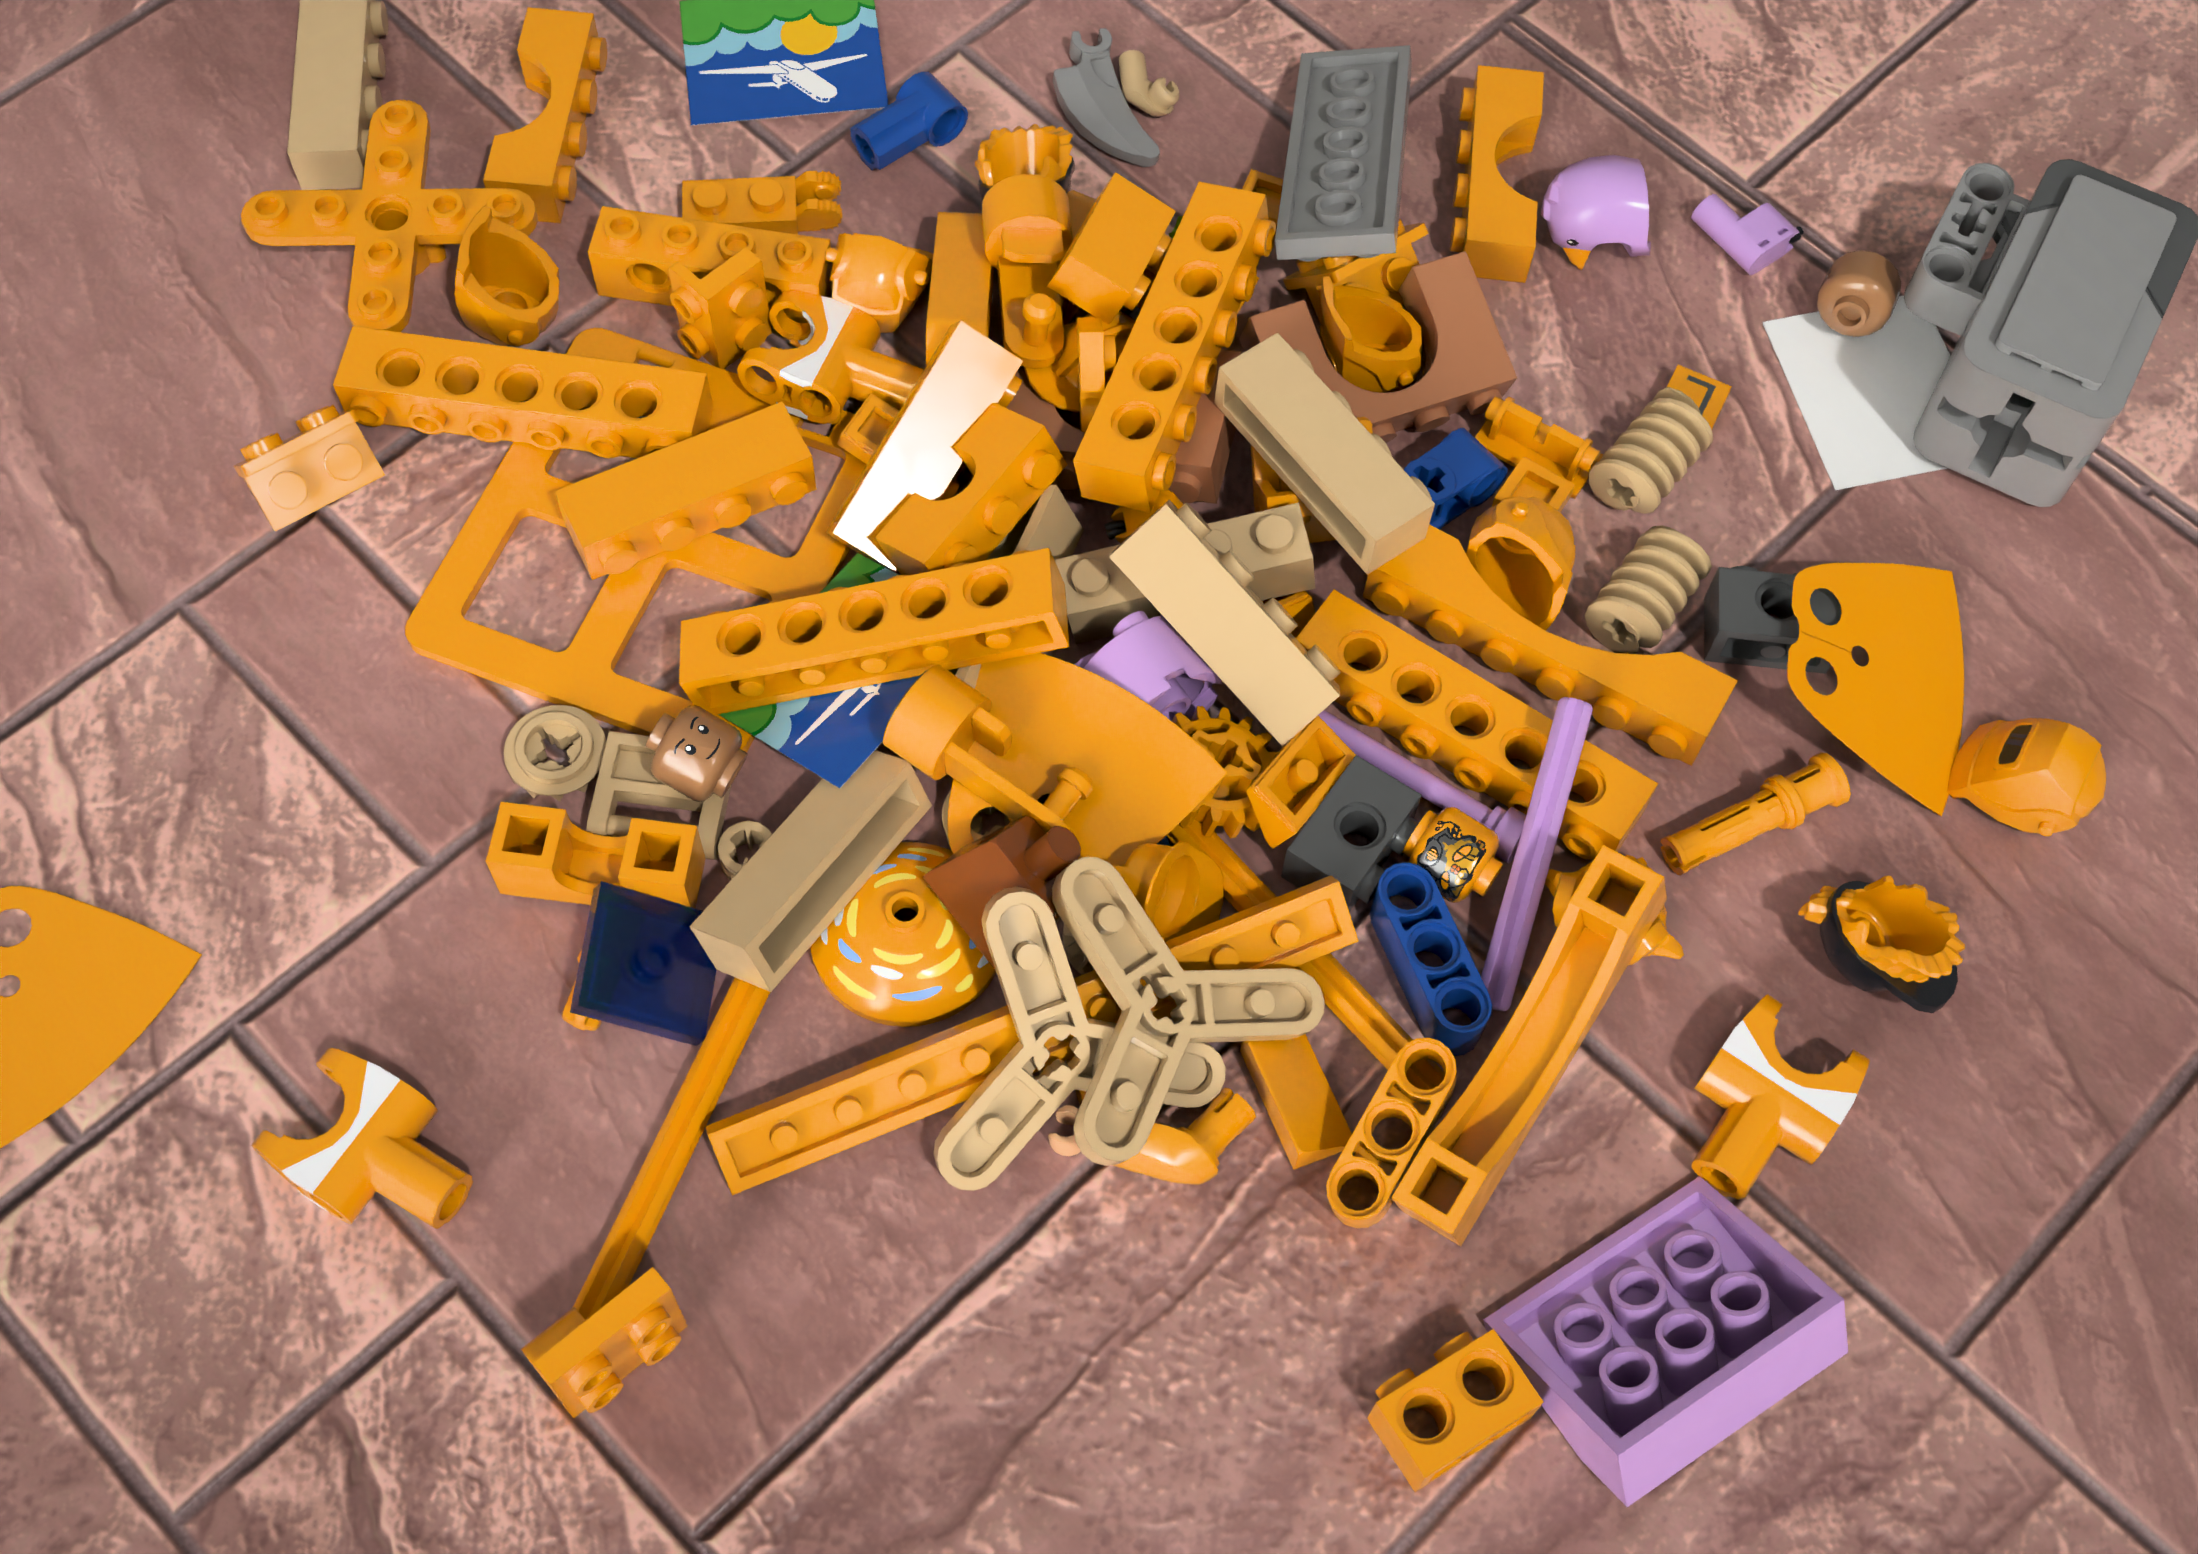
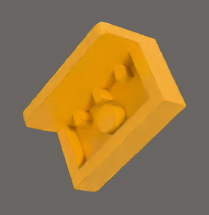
(722, 311)

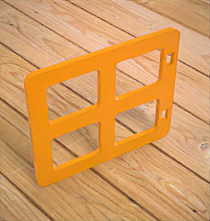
(584, 671)

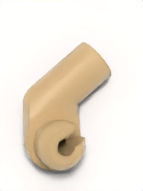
(1139, 91)

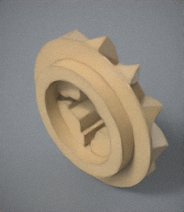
(563, 727)

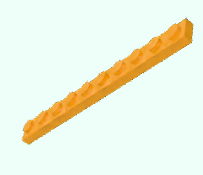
(956, 1061)

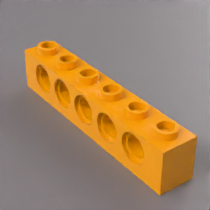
(1174, 348)
(425, 379)
(874, 632)
(1458, 697)

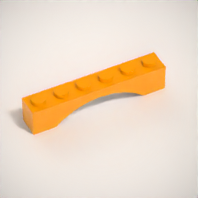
(1656, 697)
(1496, 1111)

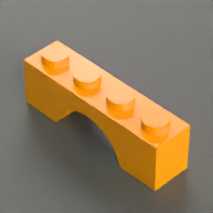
(560, 62)
(1496, 219)

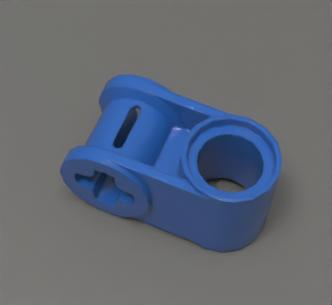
(1457, 475)

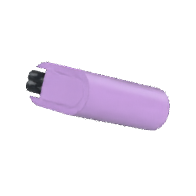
(1750, 240)

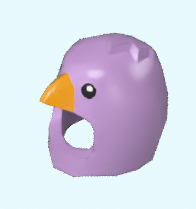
(1598, 204)

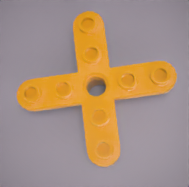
(390, 220)

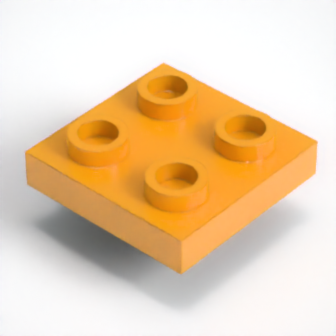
(591, 1356)

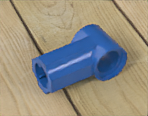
(920, 114)

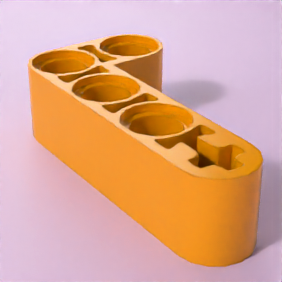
(959, 278)

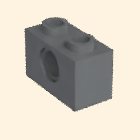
(1742, 631)
(1359, 803)

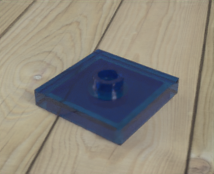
(644, 966)

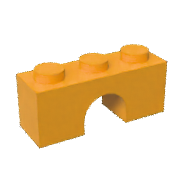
(1010, 468)
(550, 858)

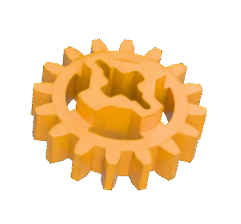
(1240, 755)

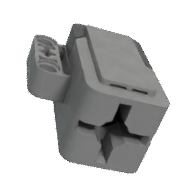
(2044, 323)

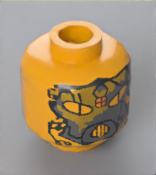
(1455, 853)

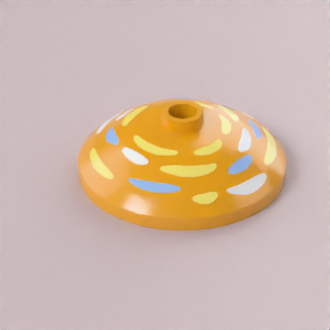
(898, 968)

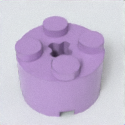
(1155, 666)

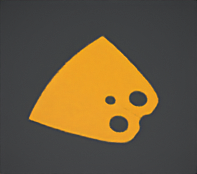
(1909, 698)
(1066, 717)
(81, 1000)

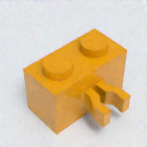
(1113, 250)

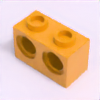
(1462, 1421)

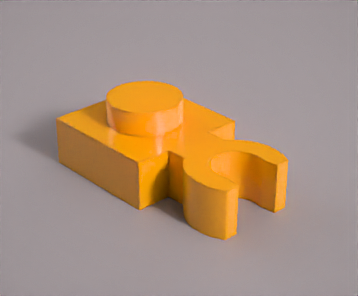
(1095, 359)

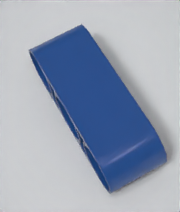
(1430, 930)

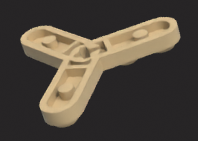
(1042, 1004)
(1148, 1051)

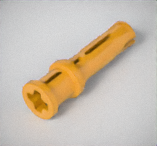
(1779, 803)

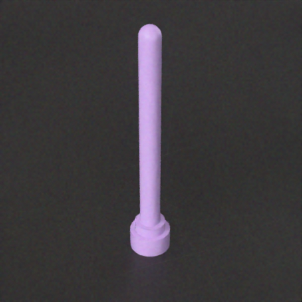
(1433, 789)

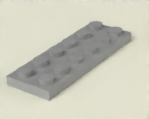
(1345, 155)

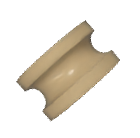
(736, 836)

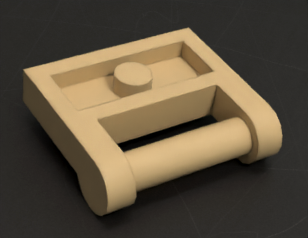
(628, 778)

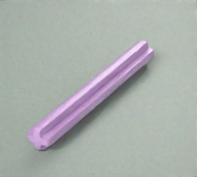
(1535, 850)

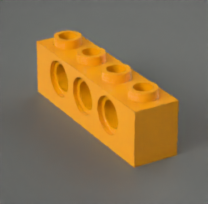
(636, 248)

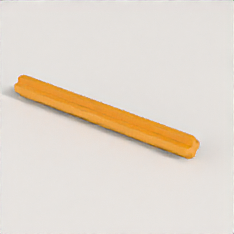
(1339, 988)
(672, 1147)

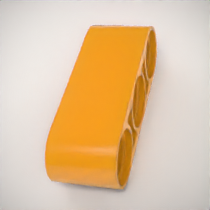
(1396, 1099)

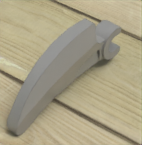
(1097, 104)

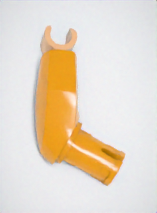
(1177, 1153)

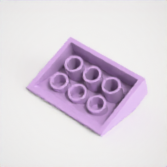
(1670, 1337)

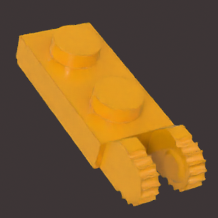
(766, 202)

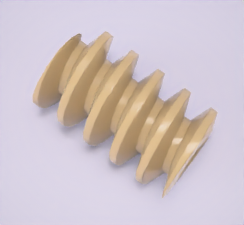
(1652, 453)
(1647, 590)

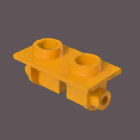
(1517, 432)

